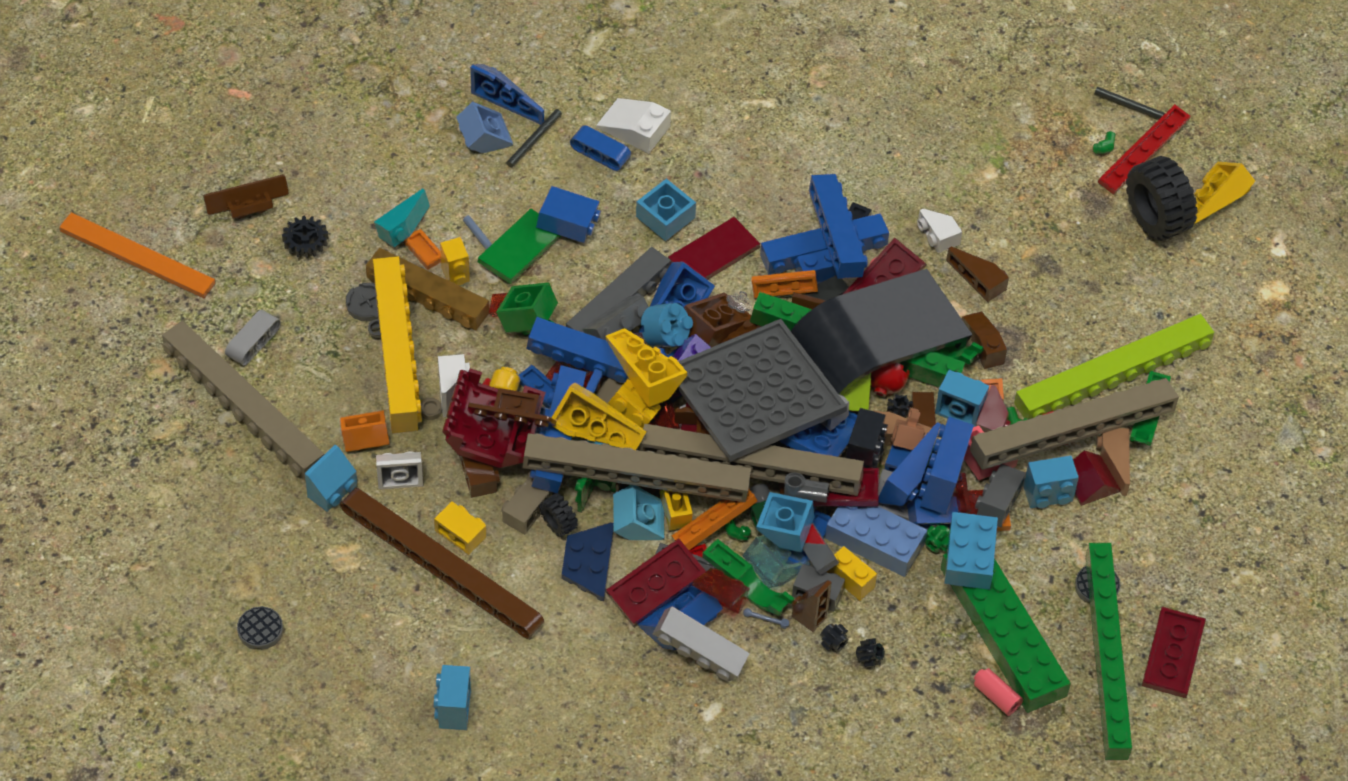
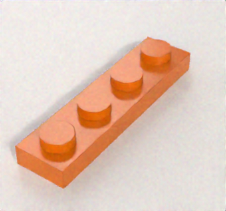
(712, 520)

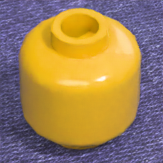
(505, 378)

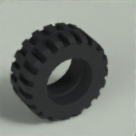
(1161, 198)

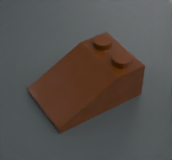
(714, 319)

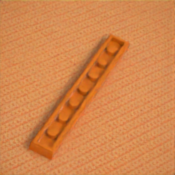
(137, 255)

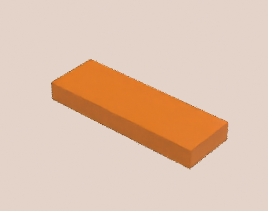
(785, 283)

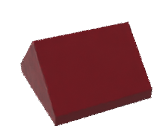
(1094, 478)

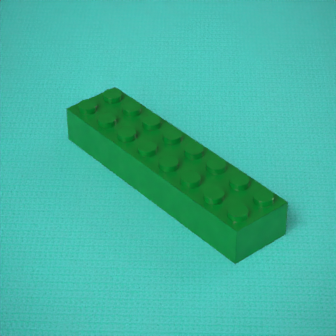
(1014, 641)

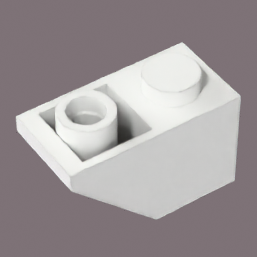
(940, 229)

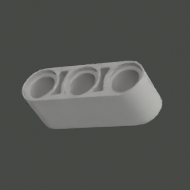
(252, 337)

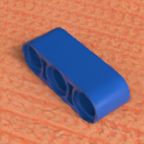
(600, 148)

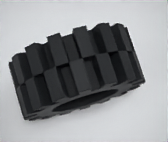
(558, 515)

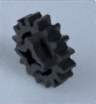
(305, 236)

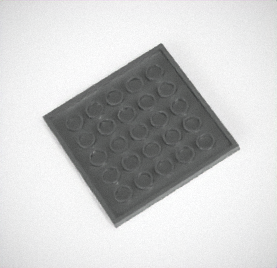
(757, 390)

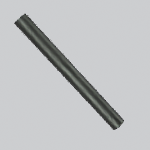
(1128, 103)
(534, 138)

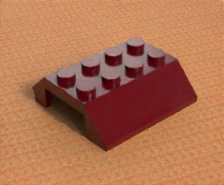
(484, 438)

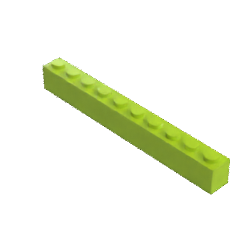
(1115, 367)

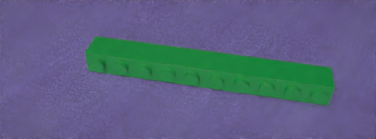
(926, 368)
(1108, 652)

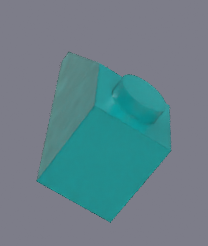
(403, 219)

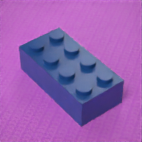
(945, 465)

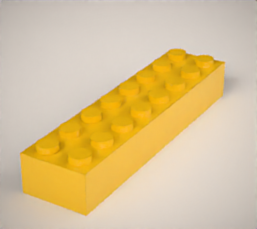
(397, 345)

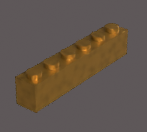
(438, 293)

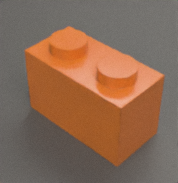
(364, 431)

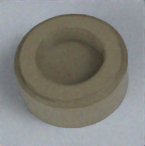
(431, 408)

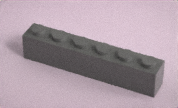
(635, 281)

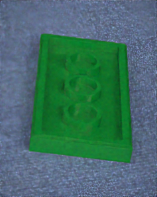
(517, 248)

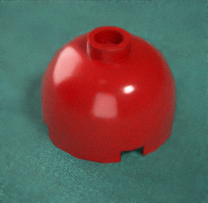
(889, 380)

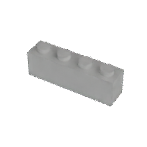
(700, 643)

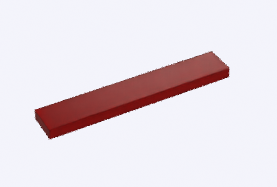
(1144, 148)

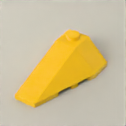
(1221, 187)
(647, 368)
(591, 418)

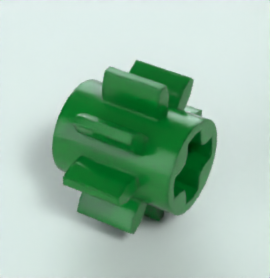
(937, 538)

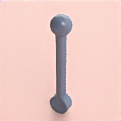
(784, 623)

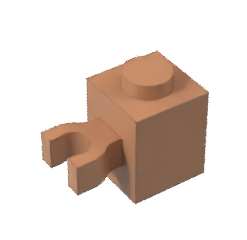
(908, 433)

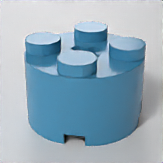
(666, 325)

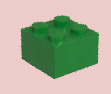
(524, 305)

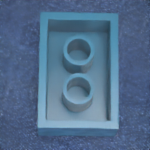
(971, 550)

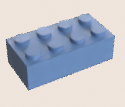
(877, 536)

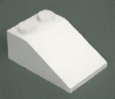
(636, 122)

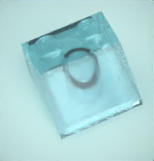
(772, 562)

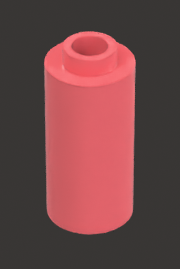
(997, 691)

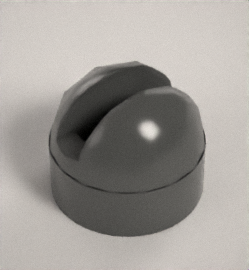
(374, 326)

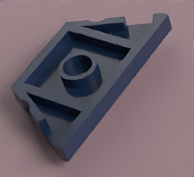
(588, 559)

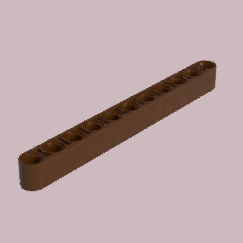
(442, 563)

